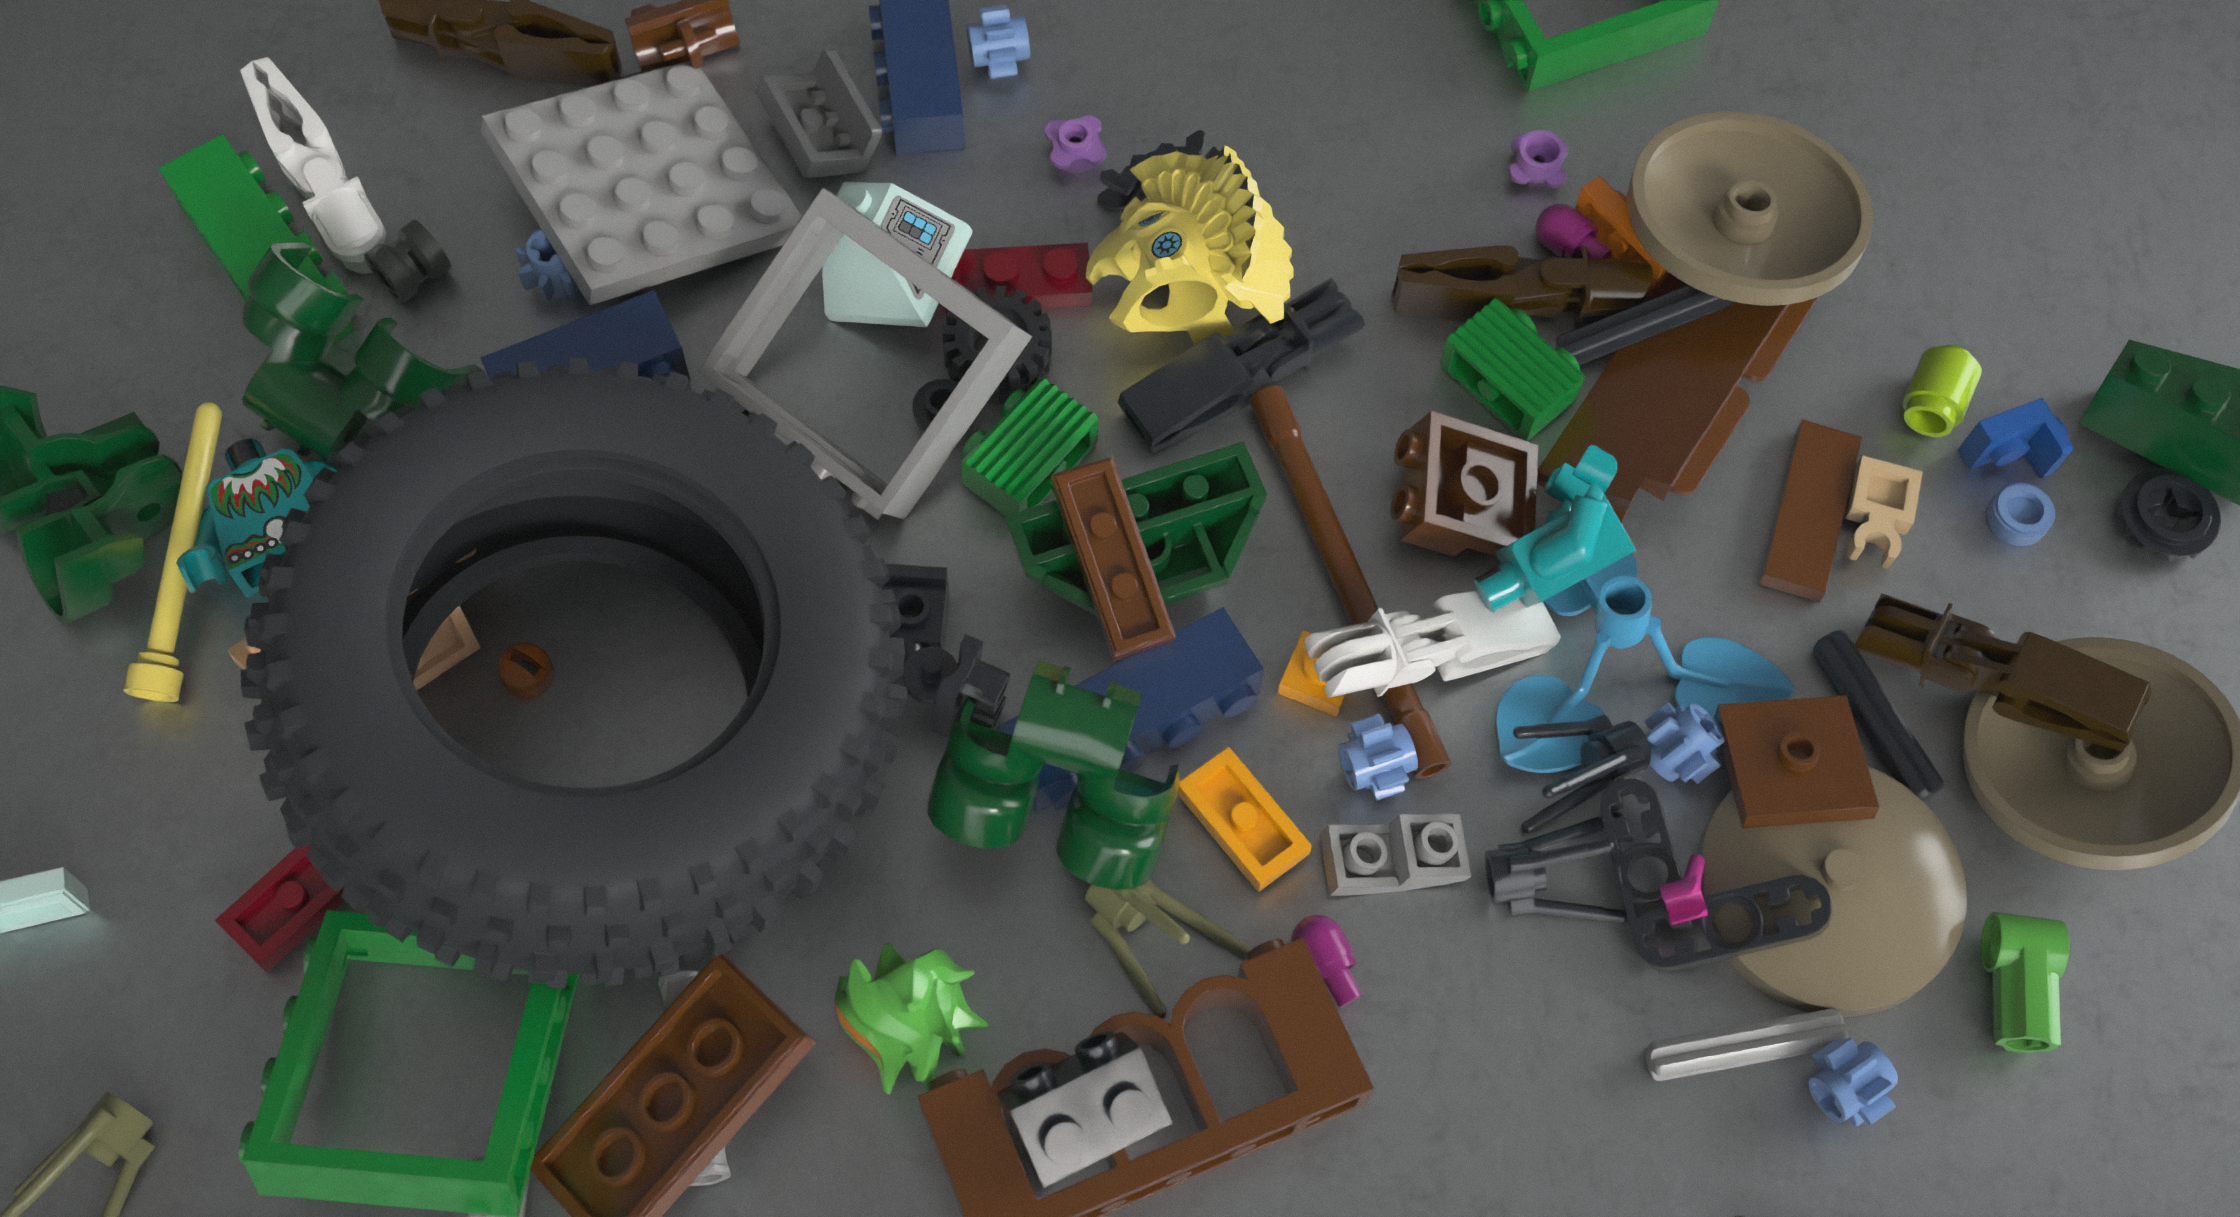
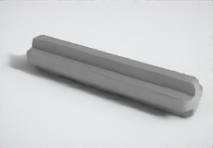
(1744, 1044)

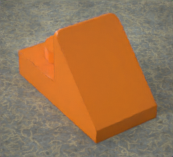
(1610, 216)

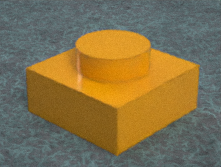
(1303, 684)

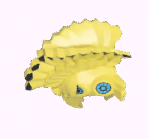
(1200, 235)

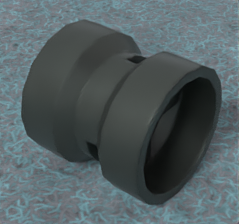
(408, 261)

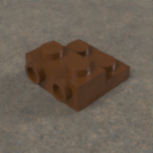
(1464, 486)

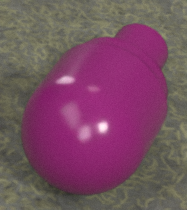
(1567, 230)
(1331, 955)

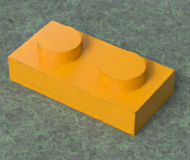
(1243, 819)

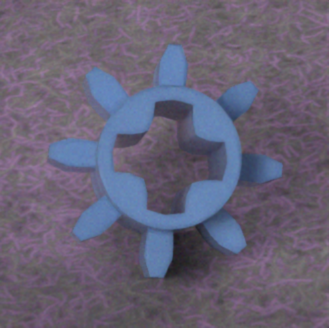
(998, 41)
(544, 268)
(1683, 742)
(1377, 757)
(1853, 1081)

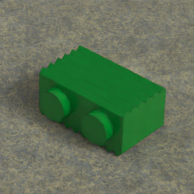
(1512, 369)
(1034, 439)

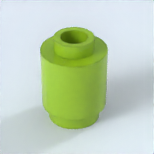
(1941, 390)

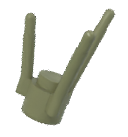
(1131, 909)
(105, 1134)

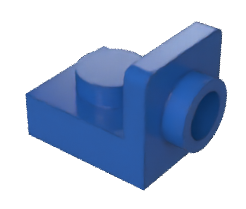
(2019, 432)

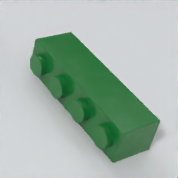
(235, 215)

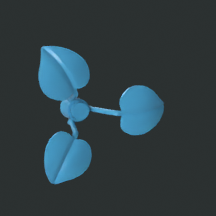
(1710, 670)

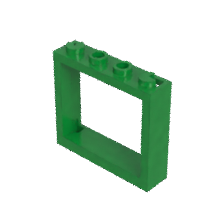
(1591, 47)
(385, 1178)

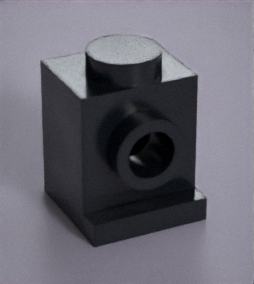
(920, 593)

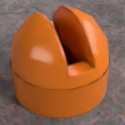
(520, 681)

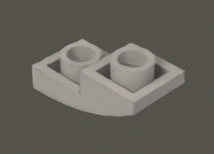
(1396, 856)

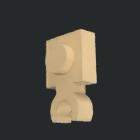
(1885, 503)

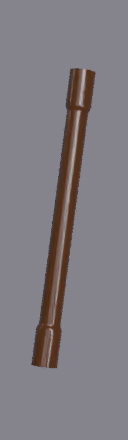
(1286, 440)

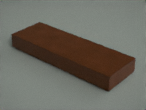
(1810, 511)
(1112, 558)

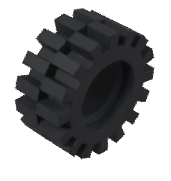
(1032, 362)

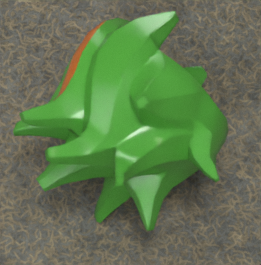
(906, 1011)

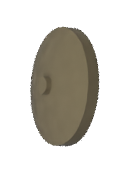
(1749, 208)
(2107, 804)
(1891, 893)

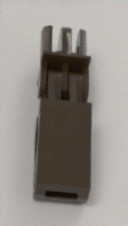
(511, 35)
(1463, 281)
(2033, 680)

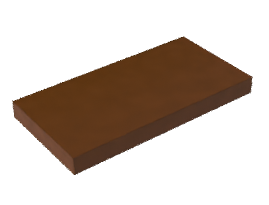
(673, 1099)

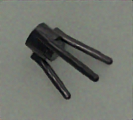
(1606, 759)
(1520, 870)

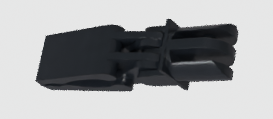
(1223, 371)

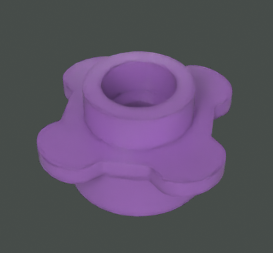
(1540, 146)
(1075, 156)

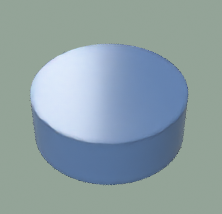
(2020, 514)

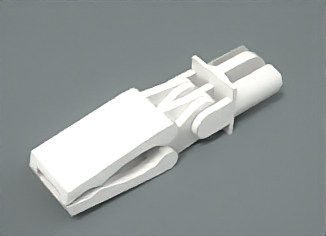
(333, 203)
(1407, 648)

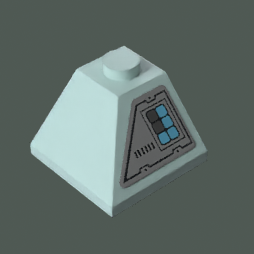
(868, 290)

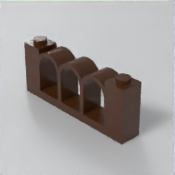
(1301, 1032)

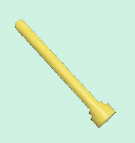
(156, 670)

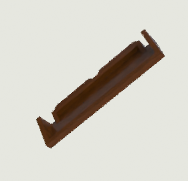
(1675, 399)

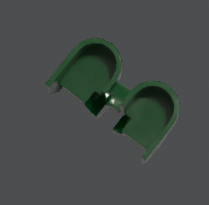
(297, 386)
(100, 539)
(992, 779)

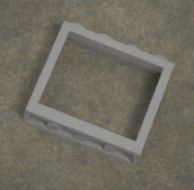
(776, 297)

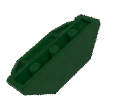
(1188, 516)

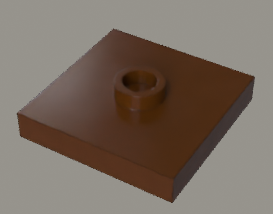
(1796, 762)

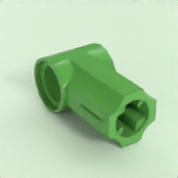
(2026, 966)

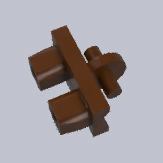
(680, 32)

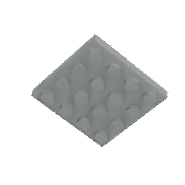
(641, 180)

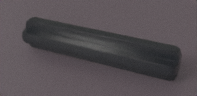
(1639, 323)
(1877, 715)

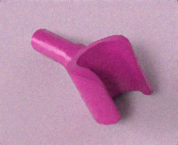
(1684, 897)

